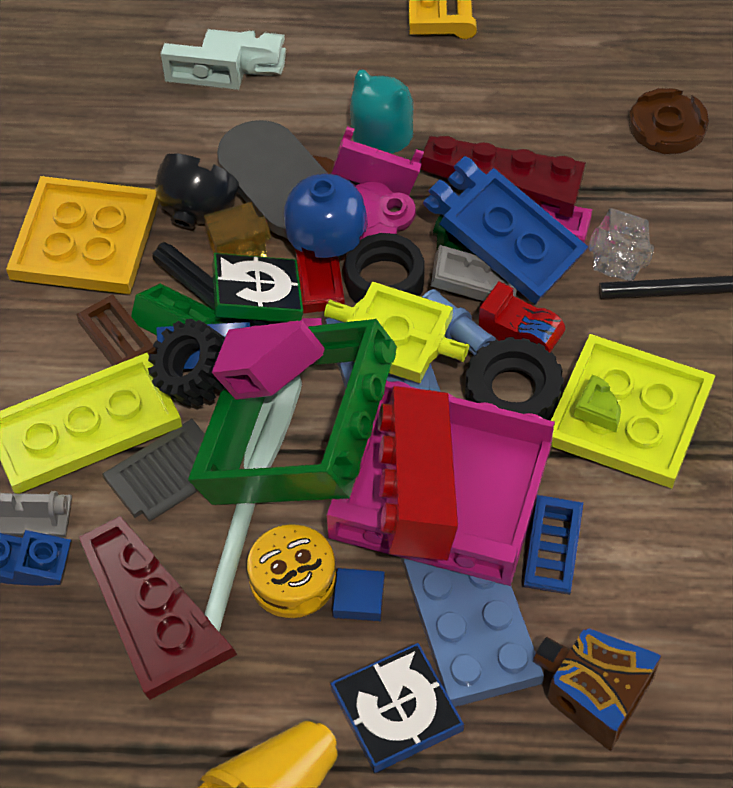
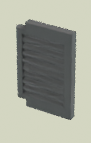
(158, 474)

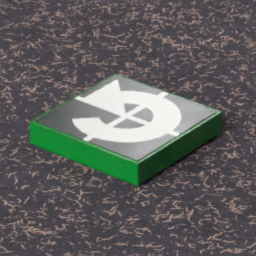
(256, 288)

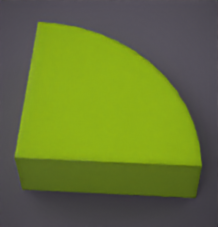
(599, 405)

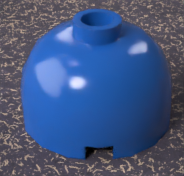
(325, 215)

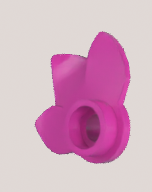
(379, 202)

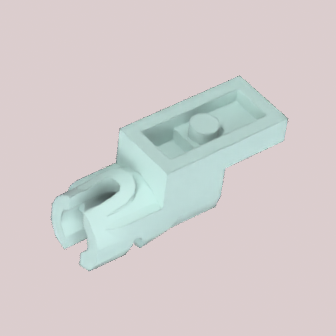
(224, 59)

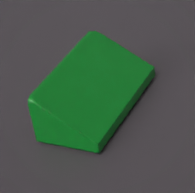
(164, 306)

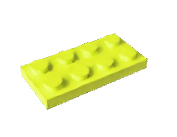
(83, 423)

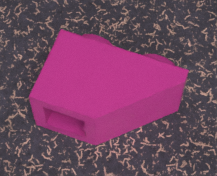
(265, 358)

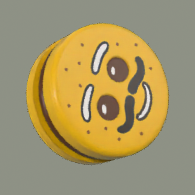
(291, 571)

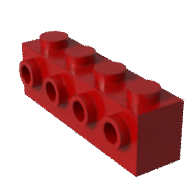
(418, 474)

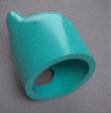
(381, 112)

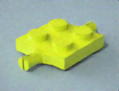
(412, 323)

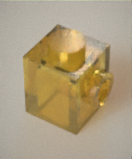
(237, 231)

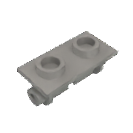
(34, 513)

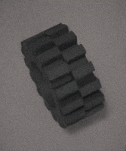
(172, 357)

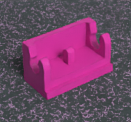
(369, 164)

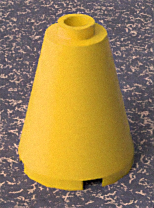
(288, 760)

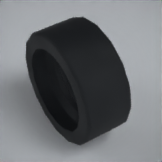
(384, 248)

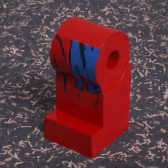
(511, 317)

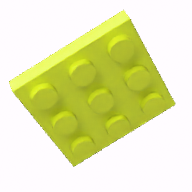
(657, 406)

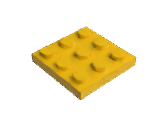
(83, 235)

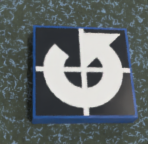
(396, 707)

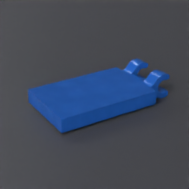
(505, 228)

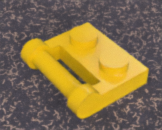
(432, 18)

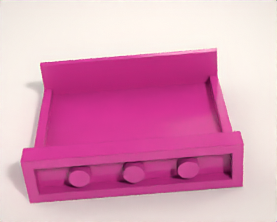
(497, 481)

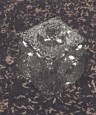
(621, 245)

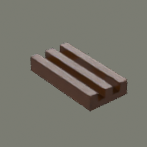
(97, 311)

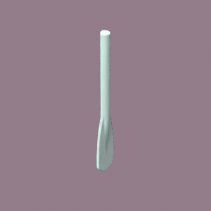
(260, 453)

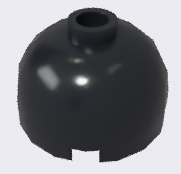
(193, 191)

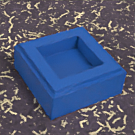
(359, 594)

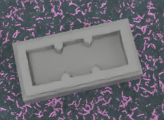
(464, 274)

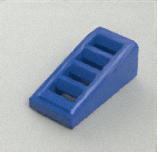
(559, 510)

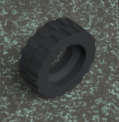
(521, 357)

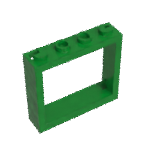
(334, 478)

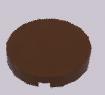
(668, 121)

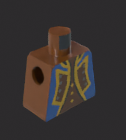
(598, 681)

